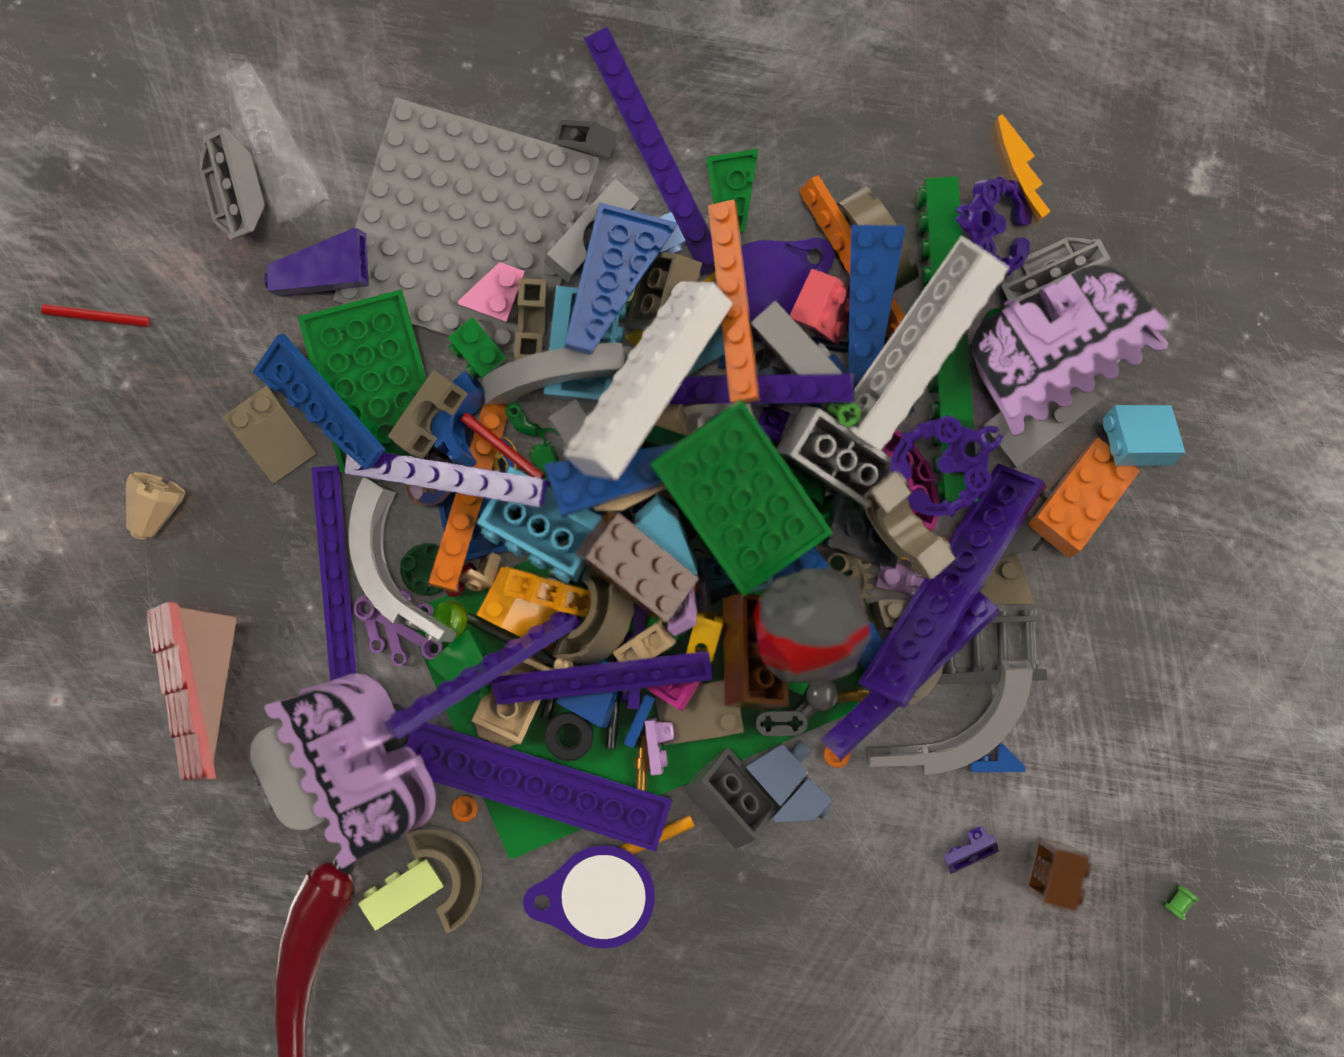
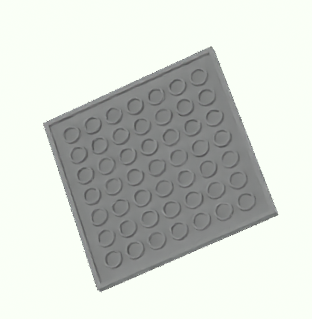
(457, 202)

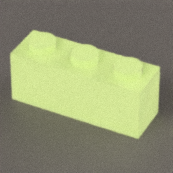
(401, 892)

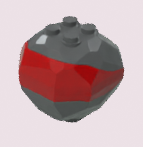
(812, 626)

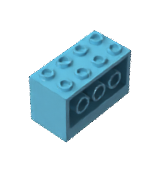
(582, 390)
(541, 548)

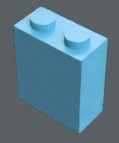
(1143, 435)

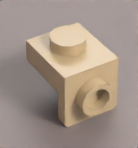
(484, 575)

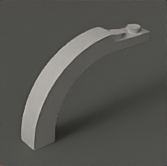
(551, 367)
(369, 562)
(973, 742)

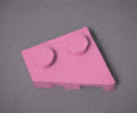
(494, 292)

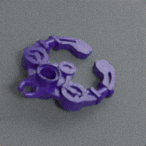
(984, 221)
(976, 476)

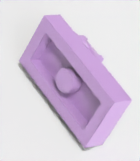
(901, 579)
(685, 615)
(657, 733)

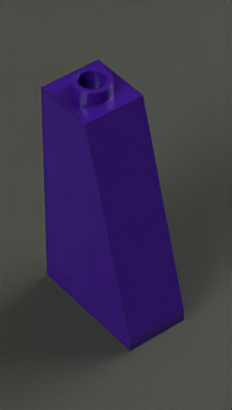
(325, 266)

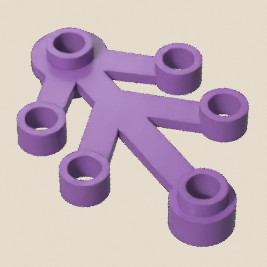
(393, 631)

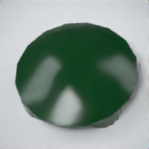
(418, 567)

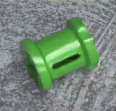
(843, 414)
(1181, 902)

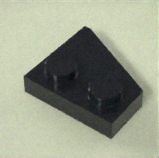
(712, 583)

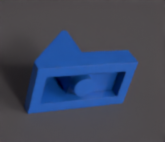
(1004, 762)

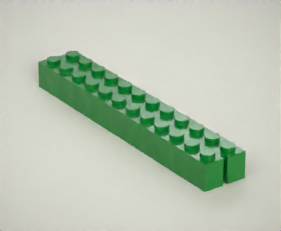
(952, 383)

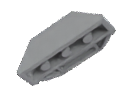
(230, 184)
(1052, 266)

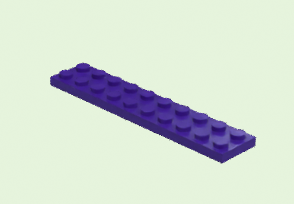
(946, 598)
(541, 786)

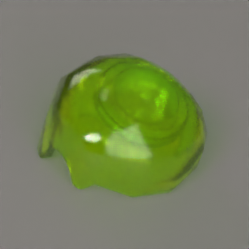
(453, 616)

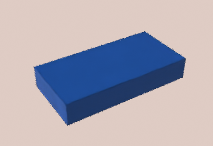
(639, 720)

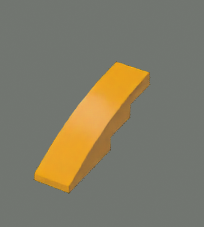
(1017, 157)
(545, 591)

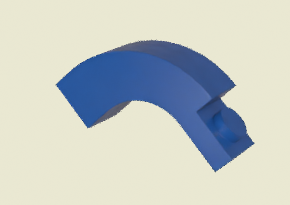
(451, 430)

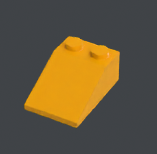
(513, 613)

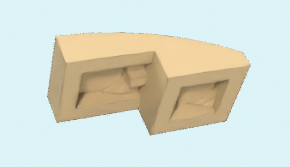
(646, 644)

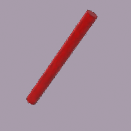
(95, 315)
(501, 446)

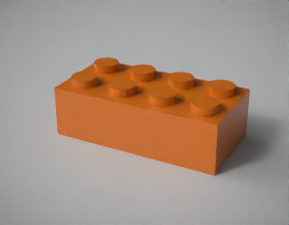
(1082, 499)

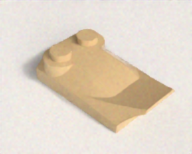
(507, 722)

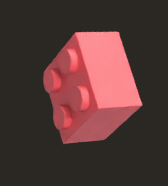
(823, 306)

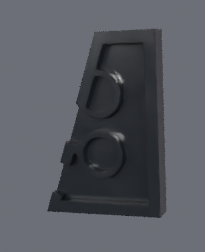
(856, 536)

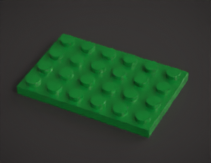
(368, 360)
(741, 497)

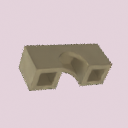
(531, 317)
(413, 428)

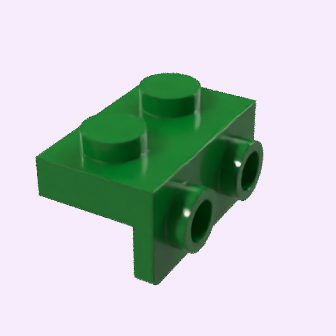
(476, 348)

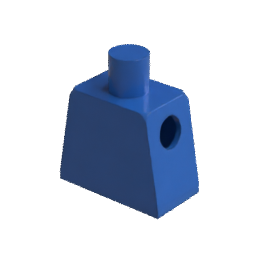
(593, 707)

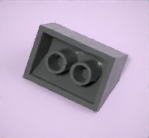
(732, 798)

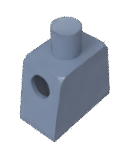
(780, 770)

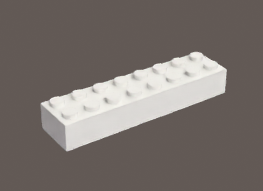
(924, 340)
(648, 379)

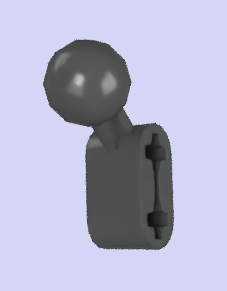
(817, 698)

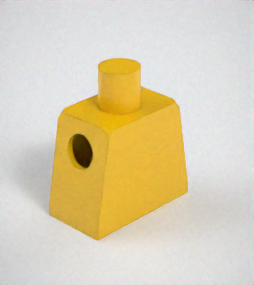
(705, 631)

